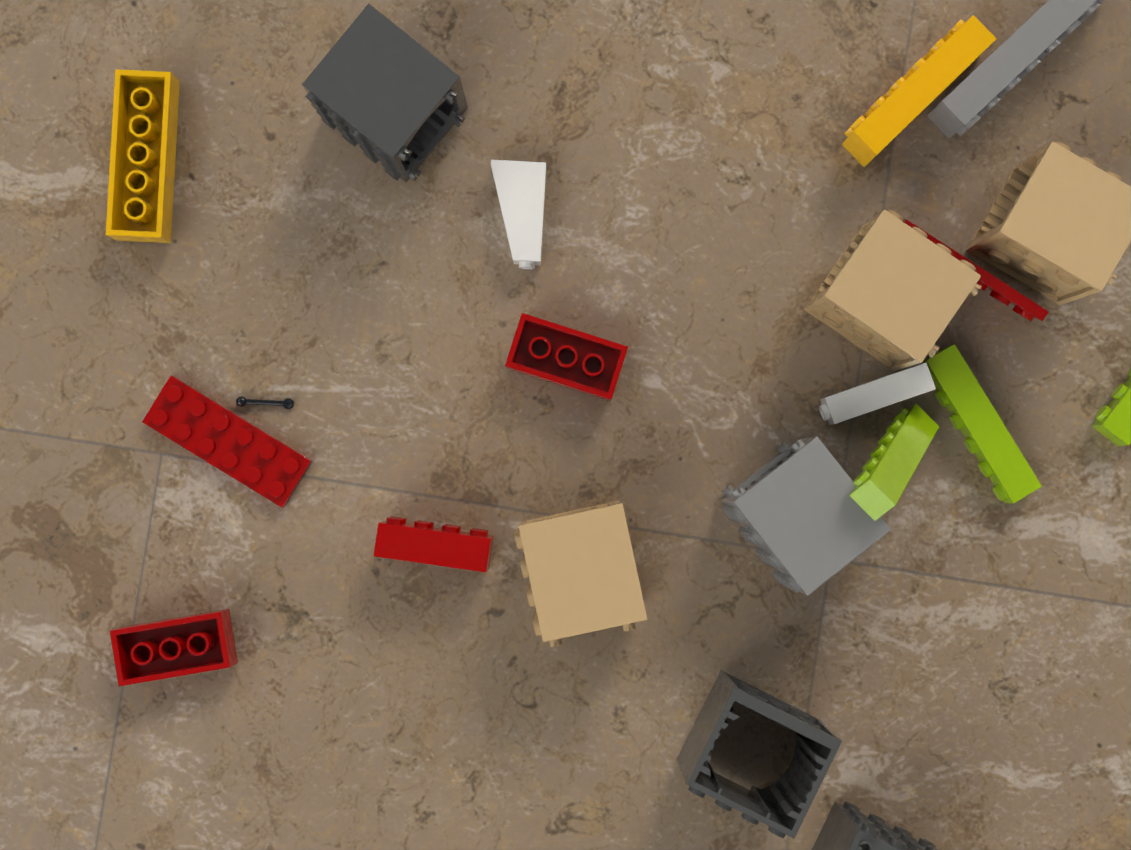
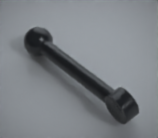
(288, 403)

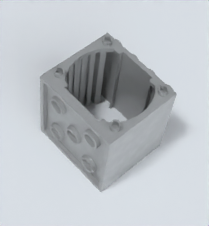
(802, 515)

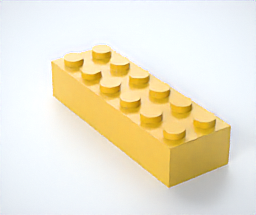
(917, 89)
(142, 156)

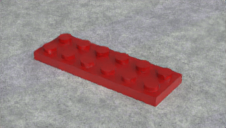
(1000, 290)
(227, 441)

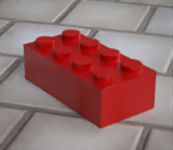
(566, 357)
(433, 545)
(173, 647)

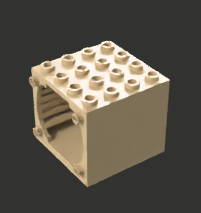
(1057, 225)
(893, 291)
(580, 572)

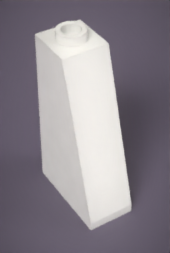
(522, 202)
(877, 394)

